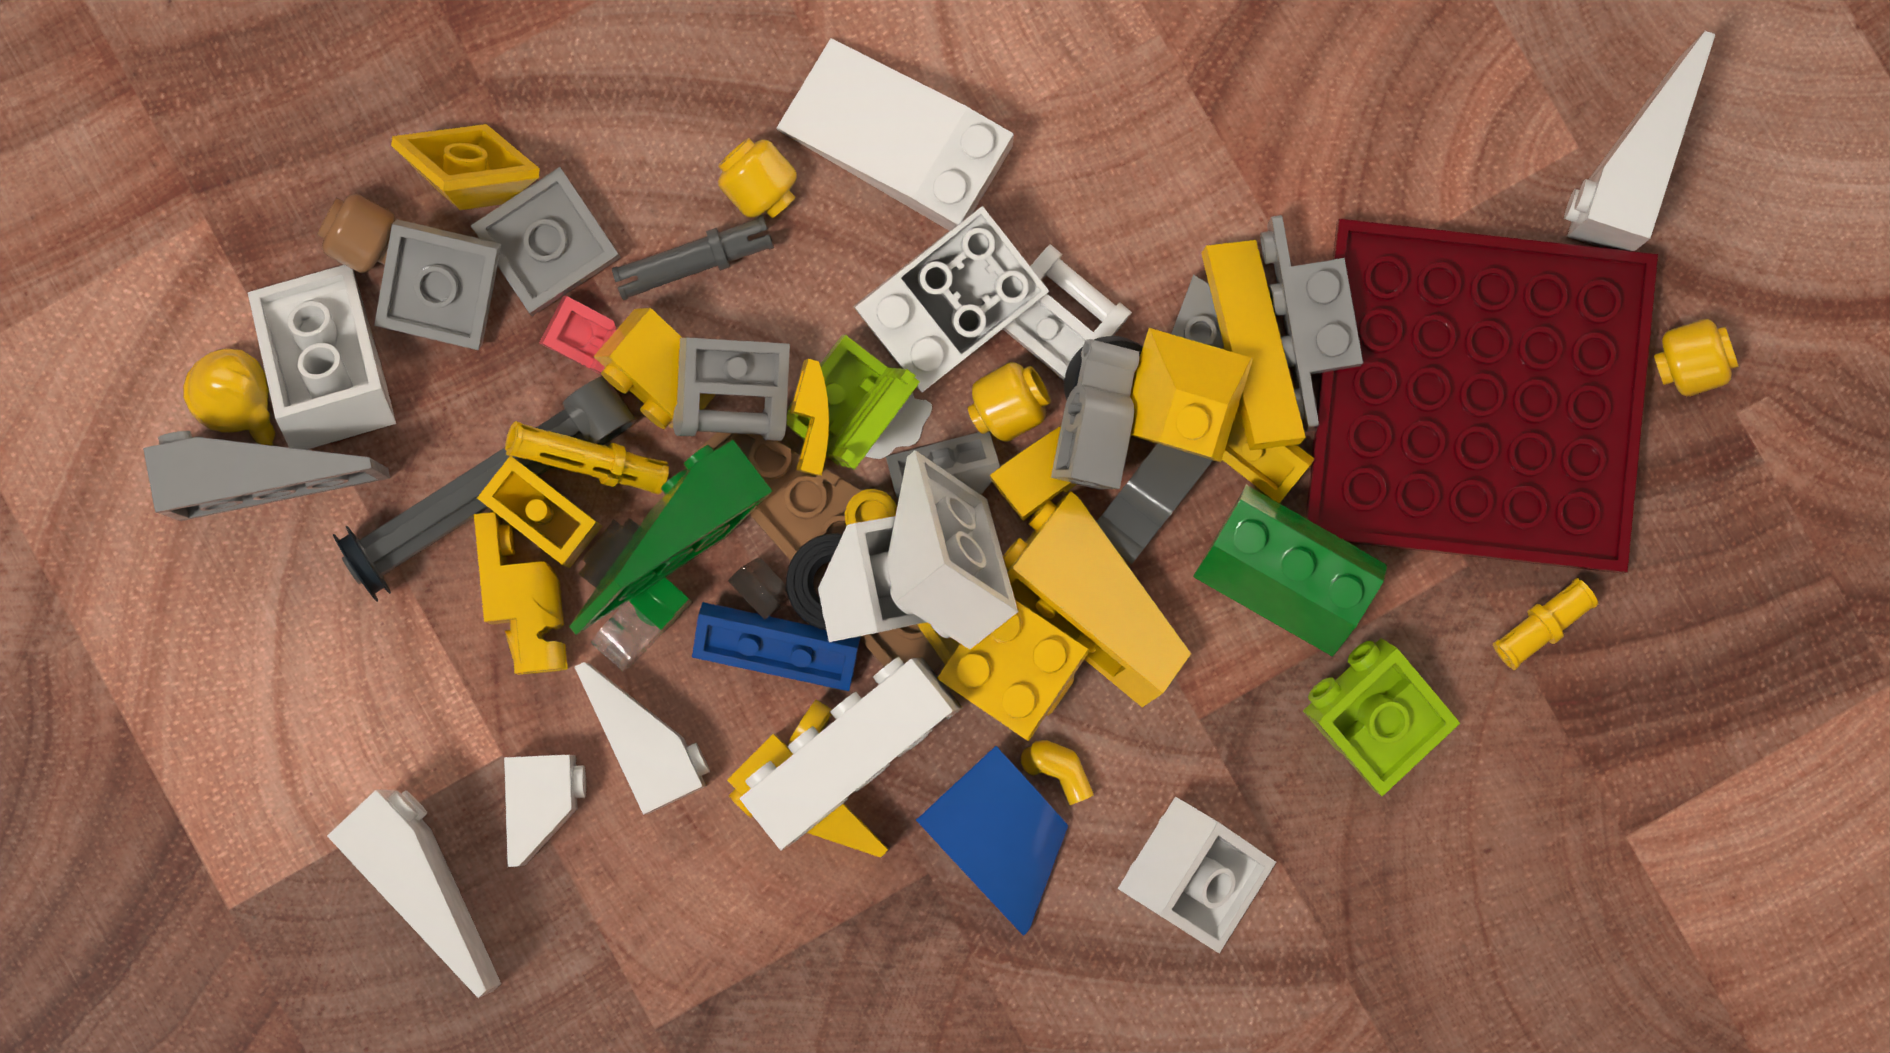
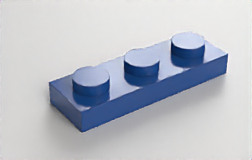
(774, 647)

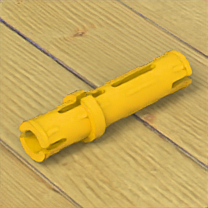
(608, 463)

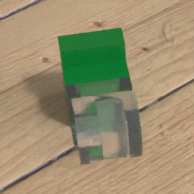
(640, 623)

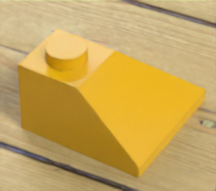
(1187, 394)

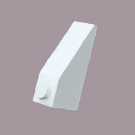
(648, 750)

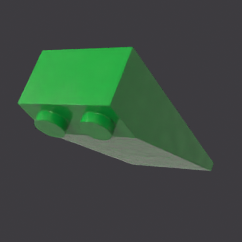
(693, 516)

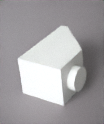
(539, 800)

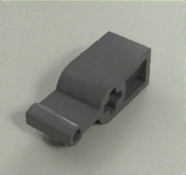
(1150, 498)

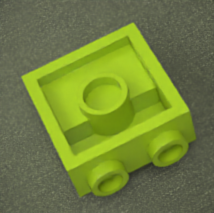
(1380, 714)

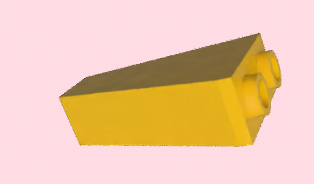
(1089, 592)

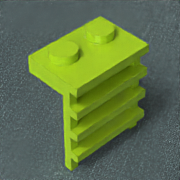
(860, 401)

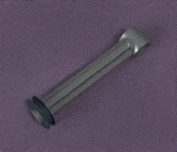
(590, 414)

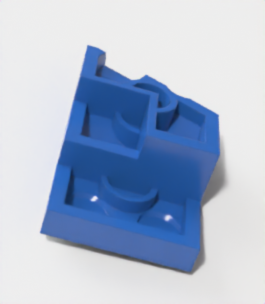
(999, 835)

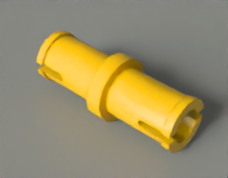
(1545, 623)

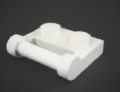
(1050, 329)

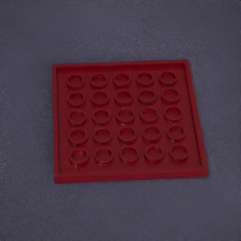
(1486, 397)

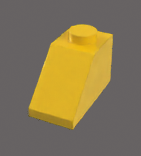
(539, 512)

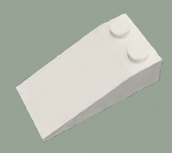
(897, 134)
(1627, 188)
(407, 867)

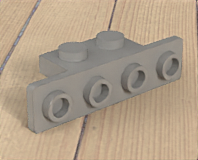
(1315, 317)

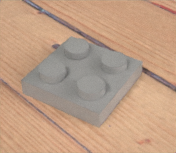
(546, 241)
(437, 284)

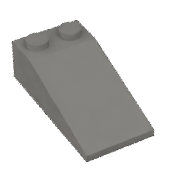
(217, 476)

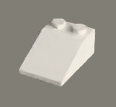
(320, 358)
(947, 556)

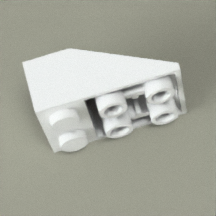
(951, 298)

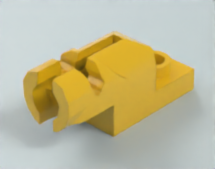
(519, 595)

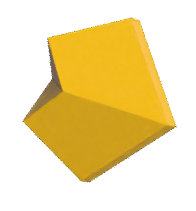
(468, 164)

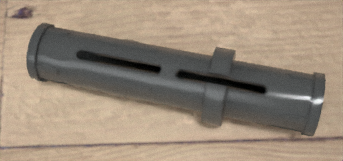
(693, 257)

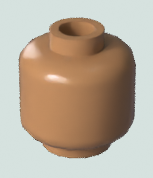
(356, 232)

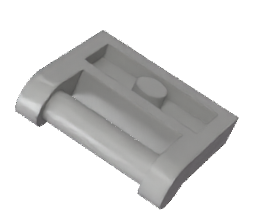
(732, 369)

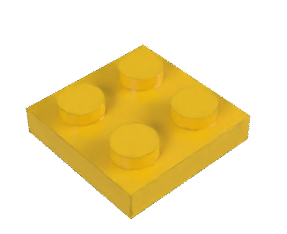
(1016, 670)

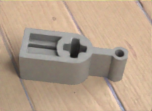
(1097, 418)

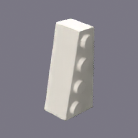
(849, 751)

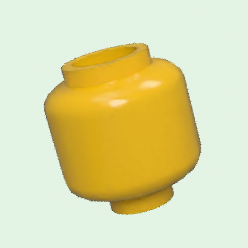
(757, 178)
(1696, 357)
(1009, 401)

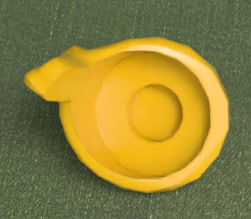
(230, 394)

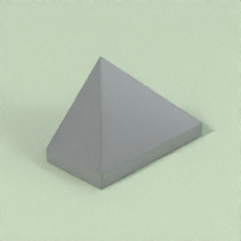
(966, 458)

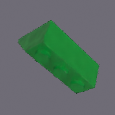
(1291, 571)

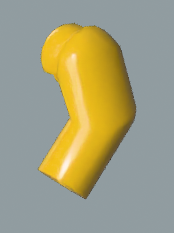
(1059, 763)

